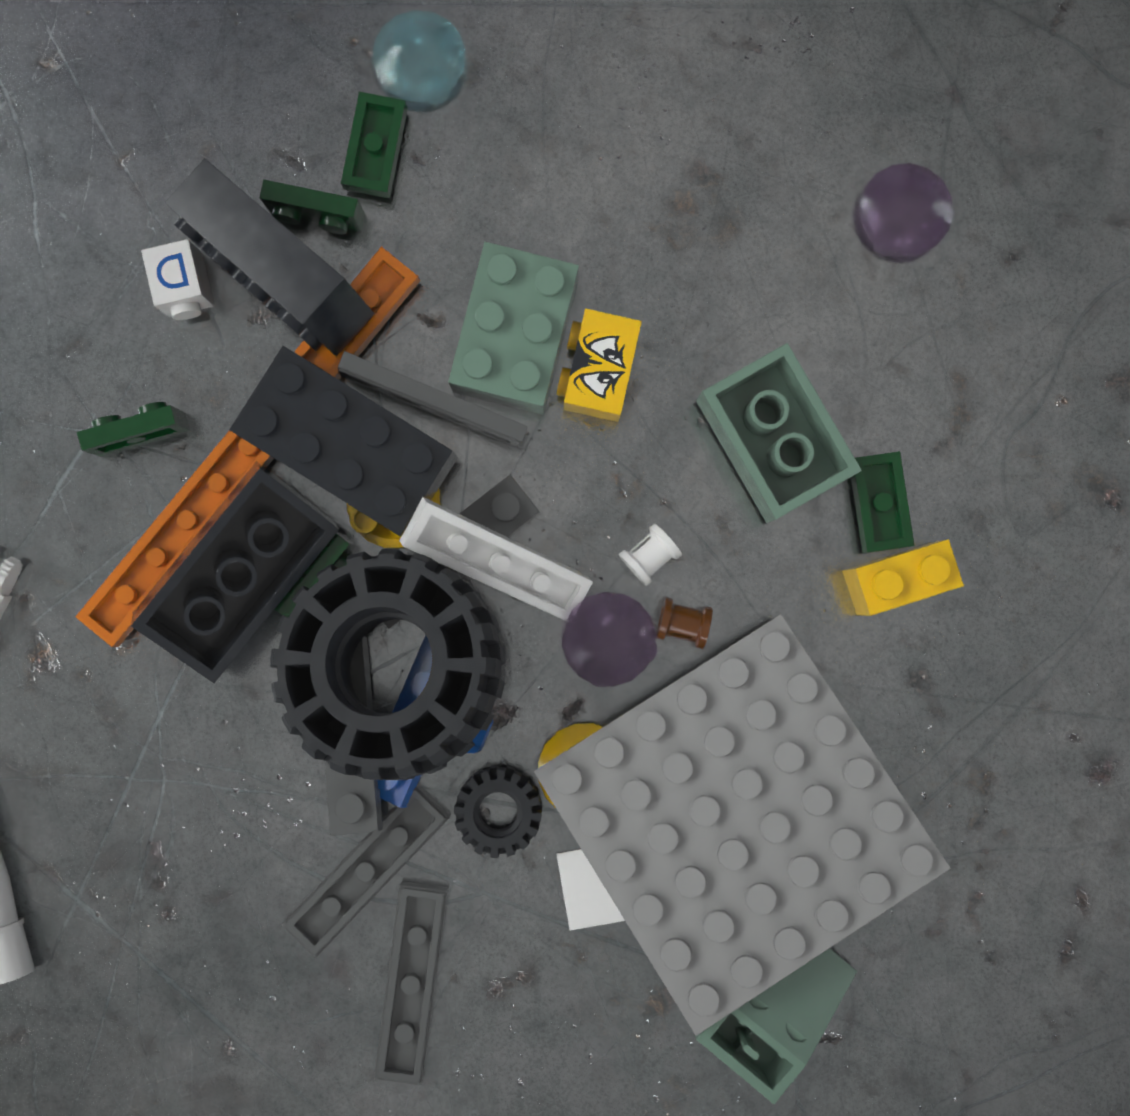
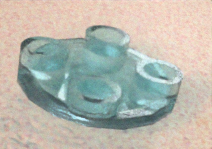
(419, 57)

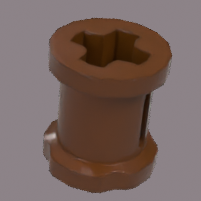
(684, 623)

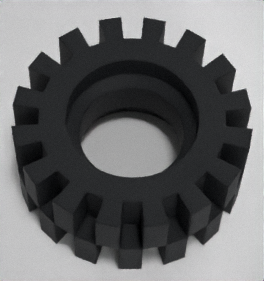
(477, 831)

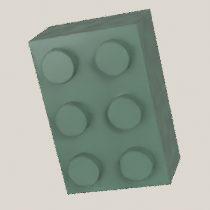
(514, 328)
(777, 433)

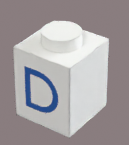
(178, 279)

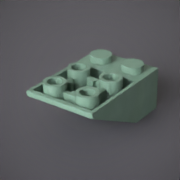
(780, 1028)

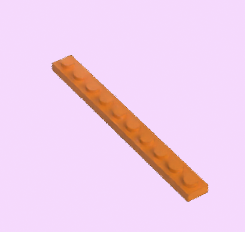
(108, 613)

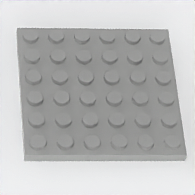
(740, 823)

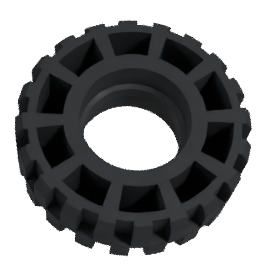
(318, 654)

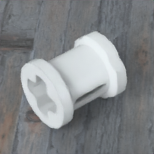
(650, 554)

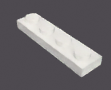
(494, 559)

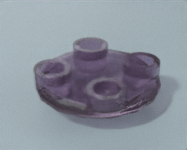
(905, 210)
(609, 639)

